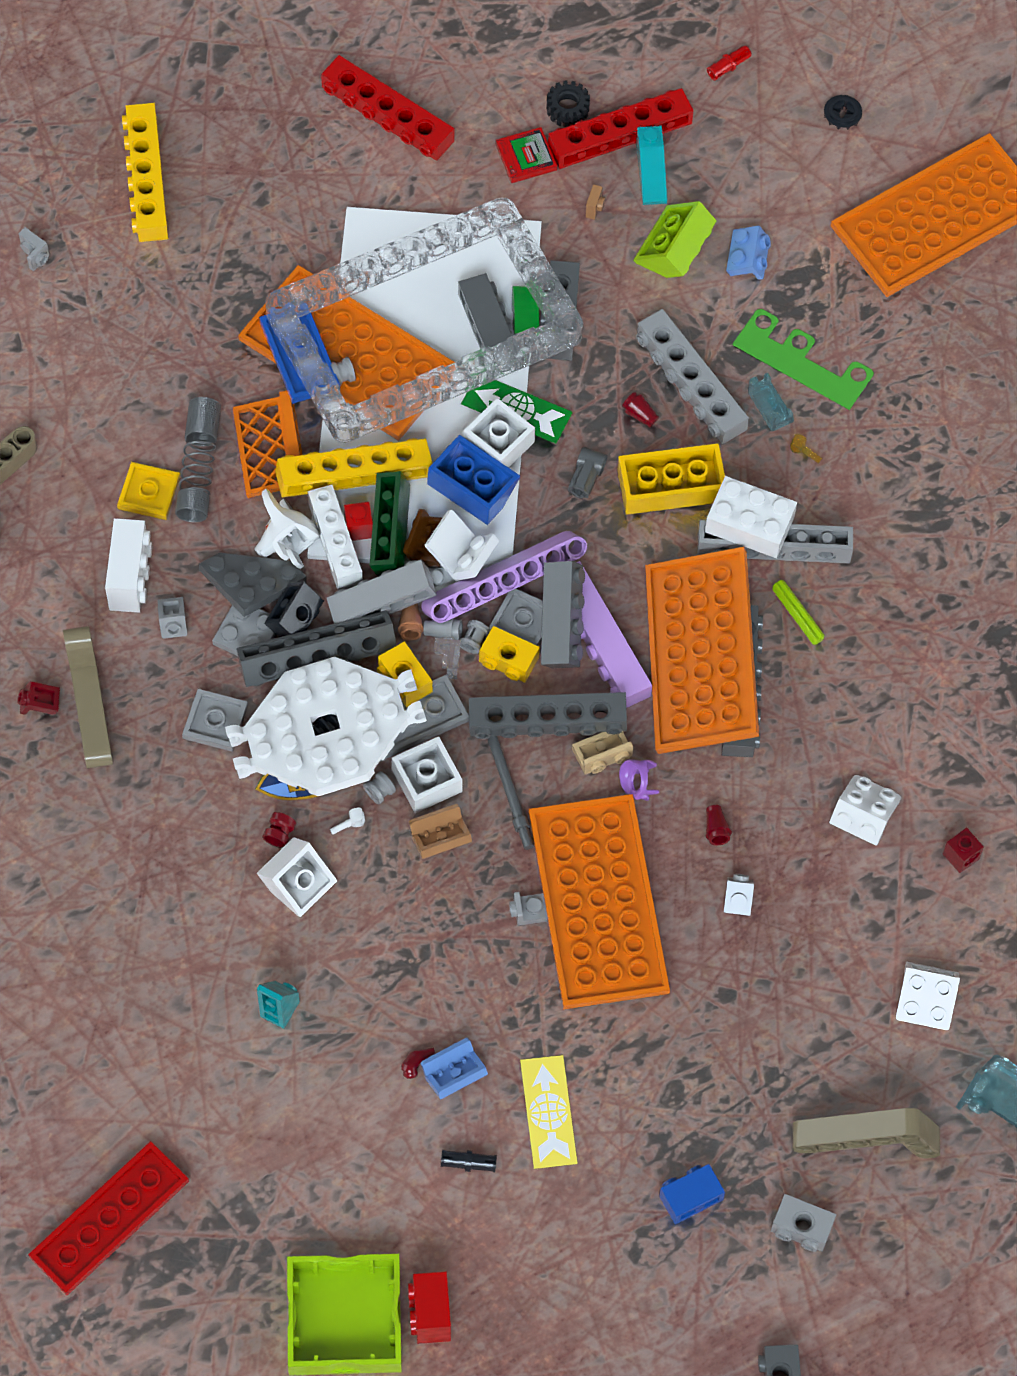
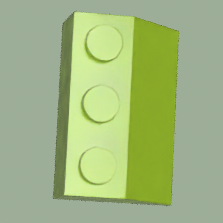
(676, 239)

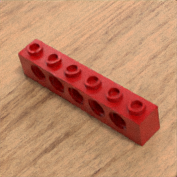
(362, 84)
(612, 138)

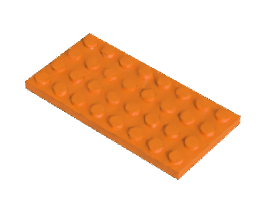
(933, 215)
(377, 349)
(701, 650)
(598, 901)

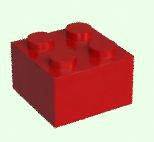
(431, 1304)

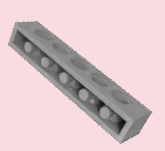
(661, 327)
(802, 543)

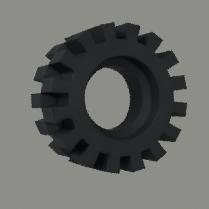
(571, 92)

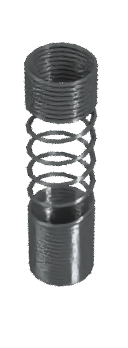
(200, 431)

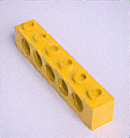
(143, 118)
(344, 476)

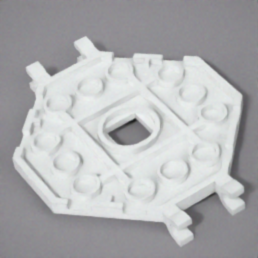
(284, 736)

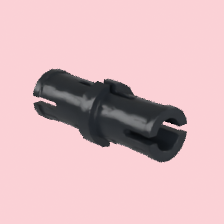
(468, 1161)

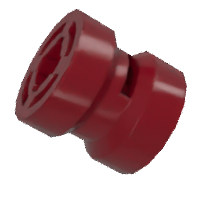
(279, 829)

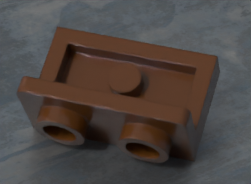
(421, 530)

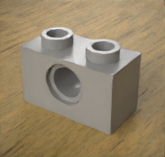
(796, 1210)

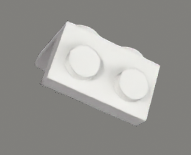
(865, 809)

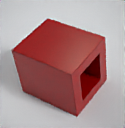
(358, 520)

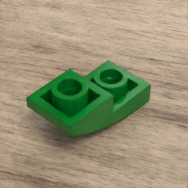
(524, 310)

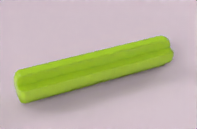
(798, 612)

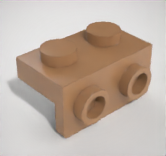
(439, 831)

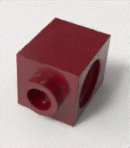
(963, 850)

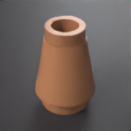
(410, 623)

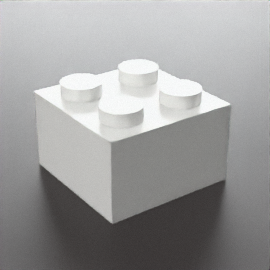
(501, 433)
(427, 774)

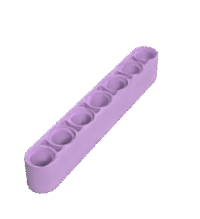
(492, 576)

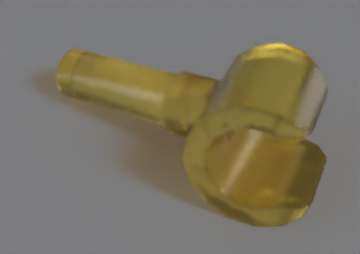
(798, 446)

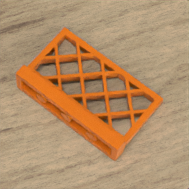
(289, 435)

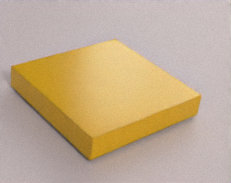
(148, 490)

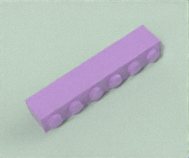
(610, 648)

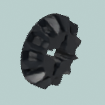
(836, 104)

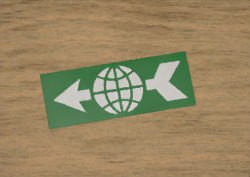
(544, 416)

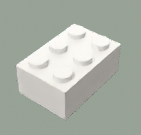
(750, 517)
(128, 565)

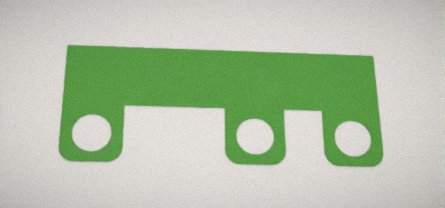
(795, 365)

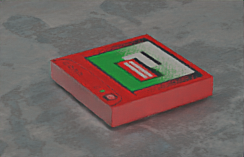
(526, 155)

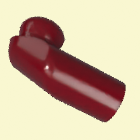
(413, 1061)

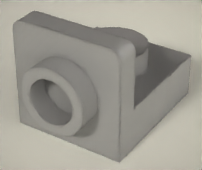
(35, 248)
(172, 617)
(528, 909)

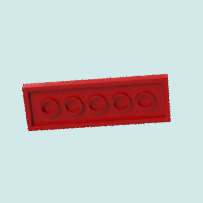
(108, 1218)

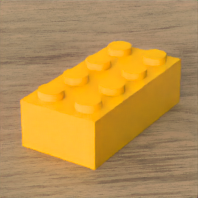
(670, 478)

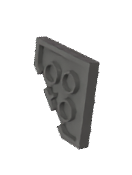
(250, 580)

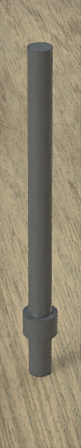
(520, 821)

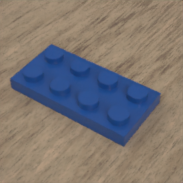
(288, 373)

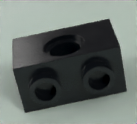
(294, 610)

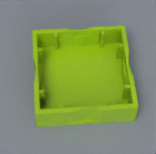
(344, 1314)

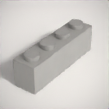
(388, 593)

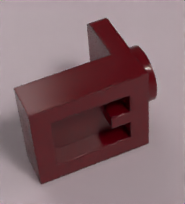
(39, 698)

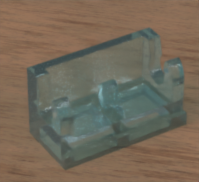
(769, 403)

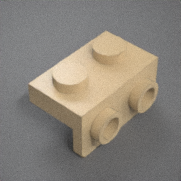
(601, 751)

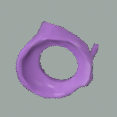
(627, 772)

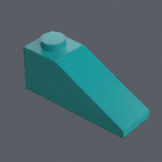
(651, 165)
(277, 1002)

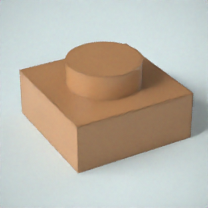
(595, 202)

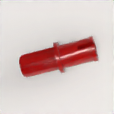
(728, 62)

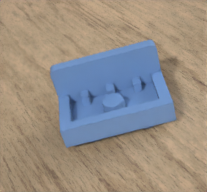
(748, 252)
(453, 1068)

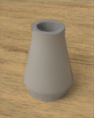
(450, 628)

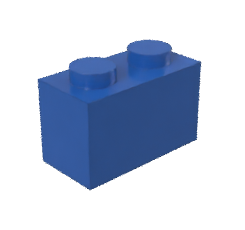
(691, 1193)

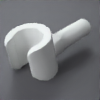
(356, 820)

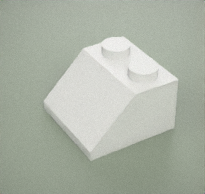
(297, 876)

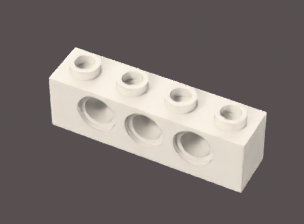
(335, 537)

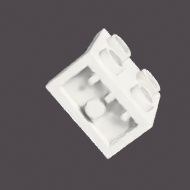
(458, 548)
(927, 995)

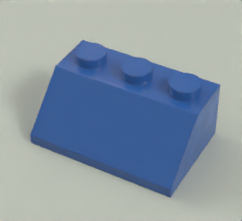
(472, 479)

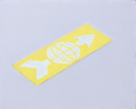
(548, 1112)

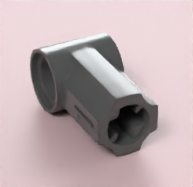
(588, 468)

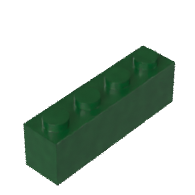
(389, 522)

